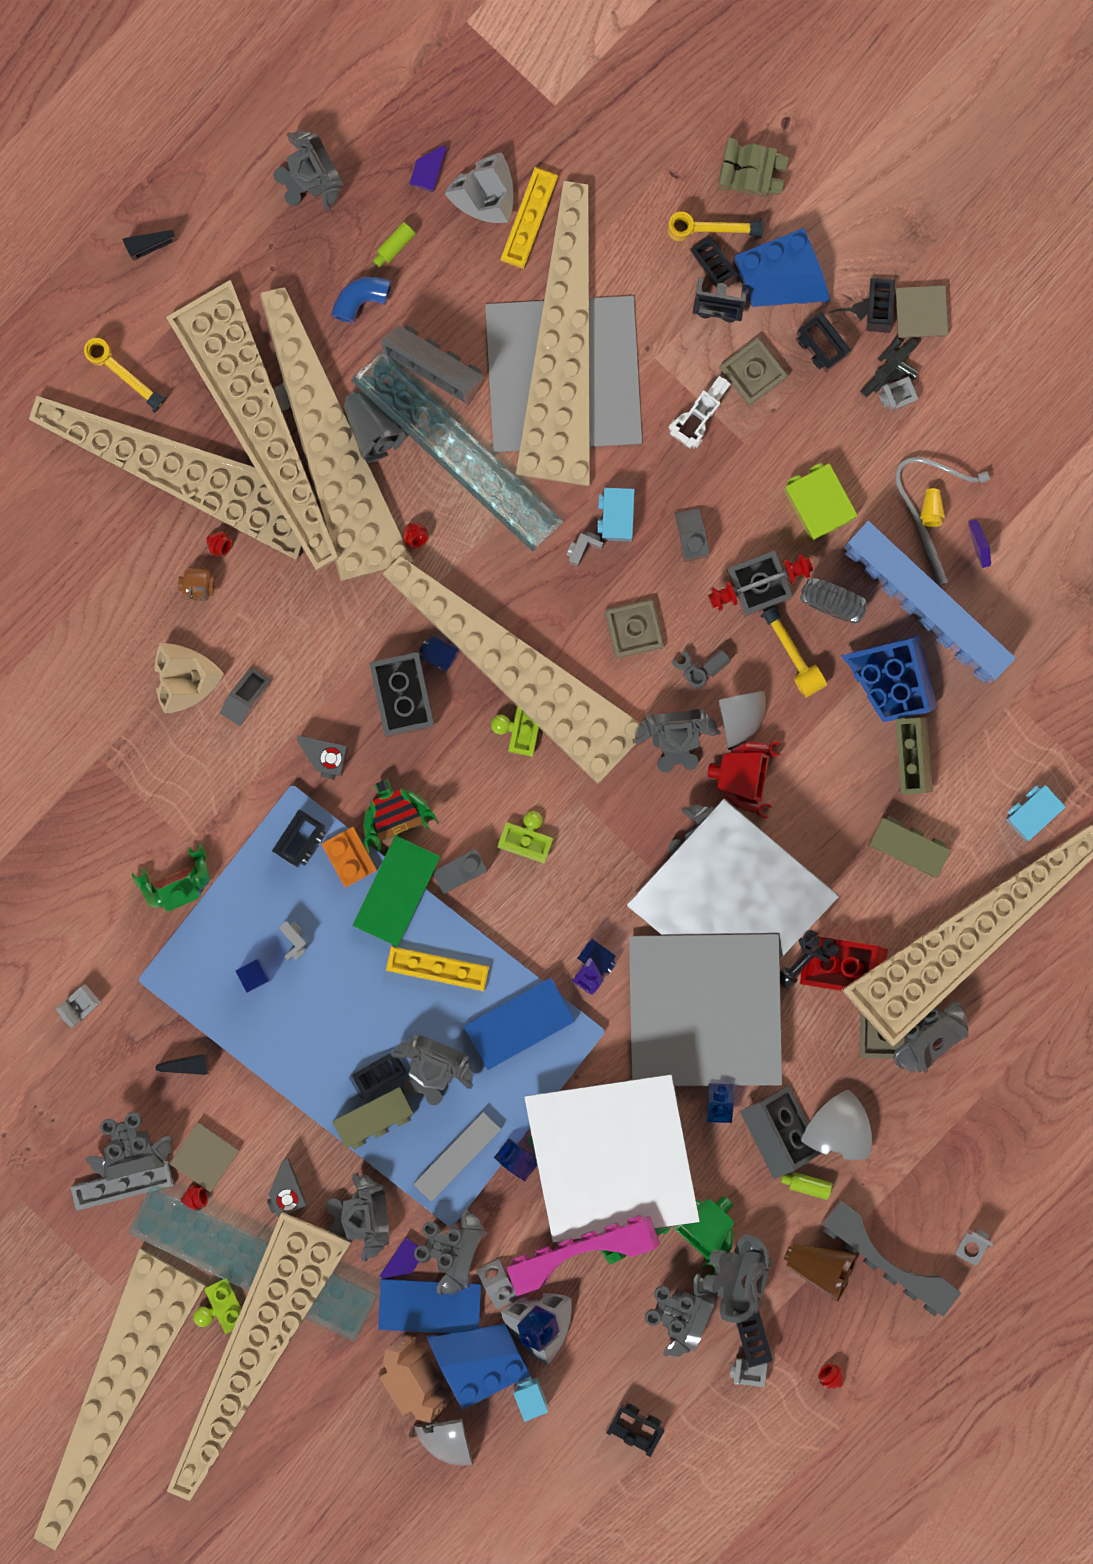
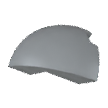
(484, 191)
(742, 717)
(841, 1128)
(555, 1304)
(445, 1441)

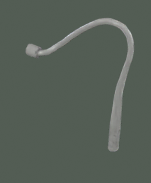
(928, 544)

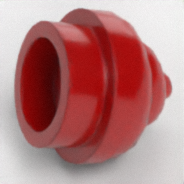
(415, 535)
(219, 544)
(195, 1197)
(831, 1376)

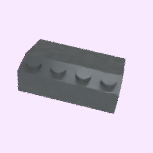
(433, 364)

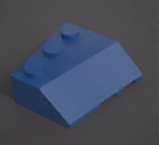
(782, 272)
(894, 678)
(479, 1362)

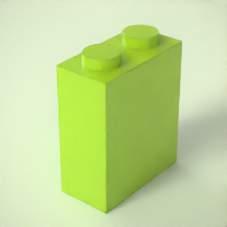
(820, 501)

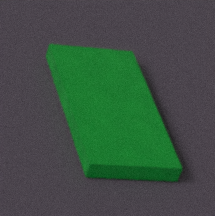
(396, 891)

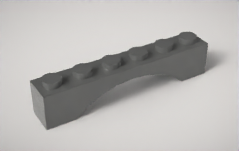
(931, 1289)

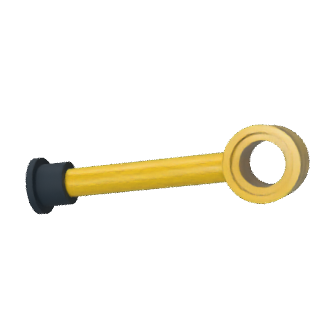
(754, 228)
(153, 399)
(809, 679)

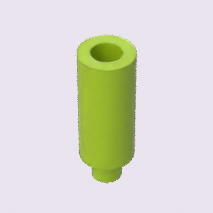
(394, 244)
(808, 1185)

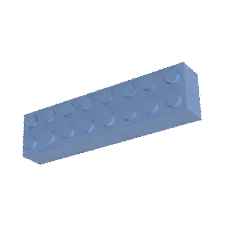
(929, 603)

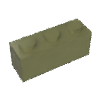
(914, 755)
(909, 846)
(374, 1118)

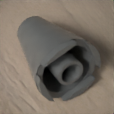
(372, 427)

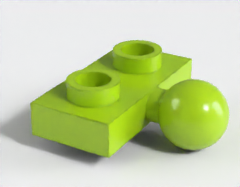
(523, 732)
(525, 840)
(223, 1306)

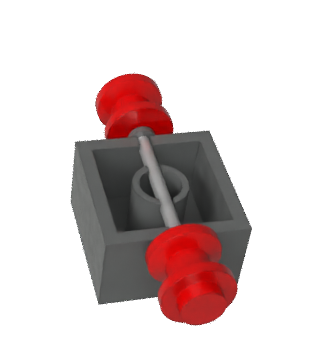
(760, 583)

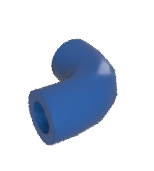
(357, 293)

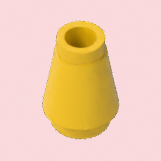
(932, 509)

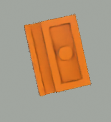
(349, 857)

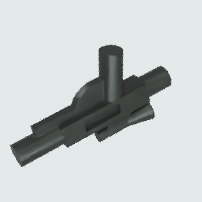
(894, 368)

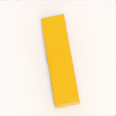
(529, 218)
(437, 968)

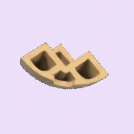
(184, 677)

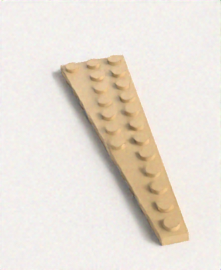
(232, 369)
(558, 400)
(202, 479)
(342, 480)
(563, 707)
(930, 968)
(281, 1294)
(140, 1336)

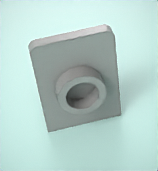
(980, 1238)
(499, 1287)

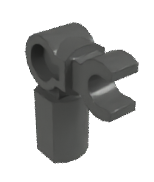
(698, 677)

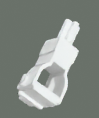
(703, 409)

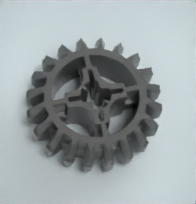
(833, 600)

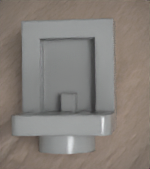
(898, 394)
(577, 549)
(293, 933)
(78, 1006)
(748, 1376)

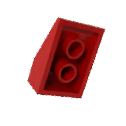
(845, 967)

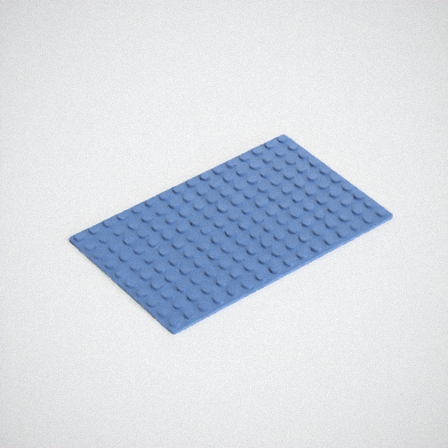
(345, 1011)

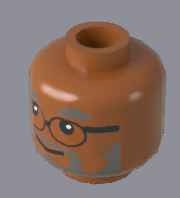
(196, 584)

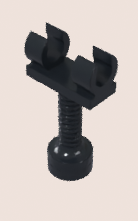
(809, 945)

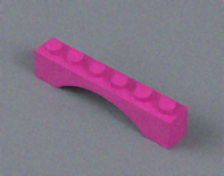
(629, 1239)

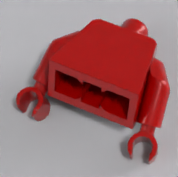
(744, 775)

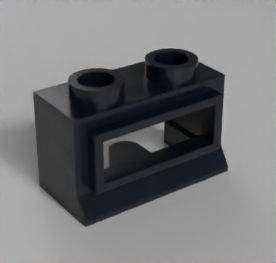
(719, 304)
(819, 358)
(289, 834)
(632, 1438)

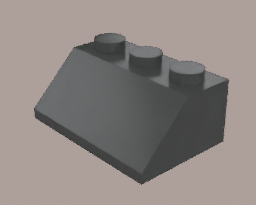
(777, 1130)

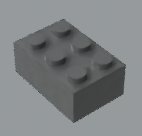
(402, 694)

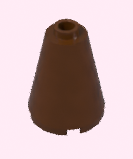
(822, 1267)

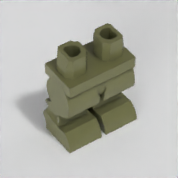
(756, 171)

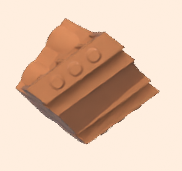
(413, 1380)

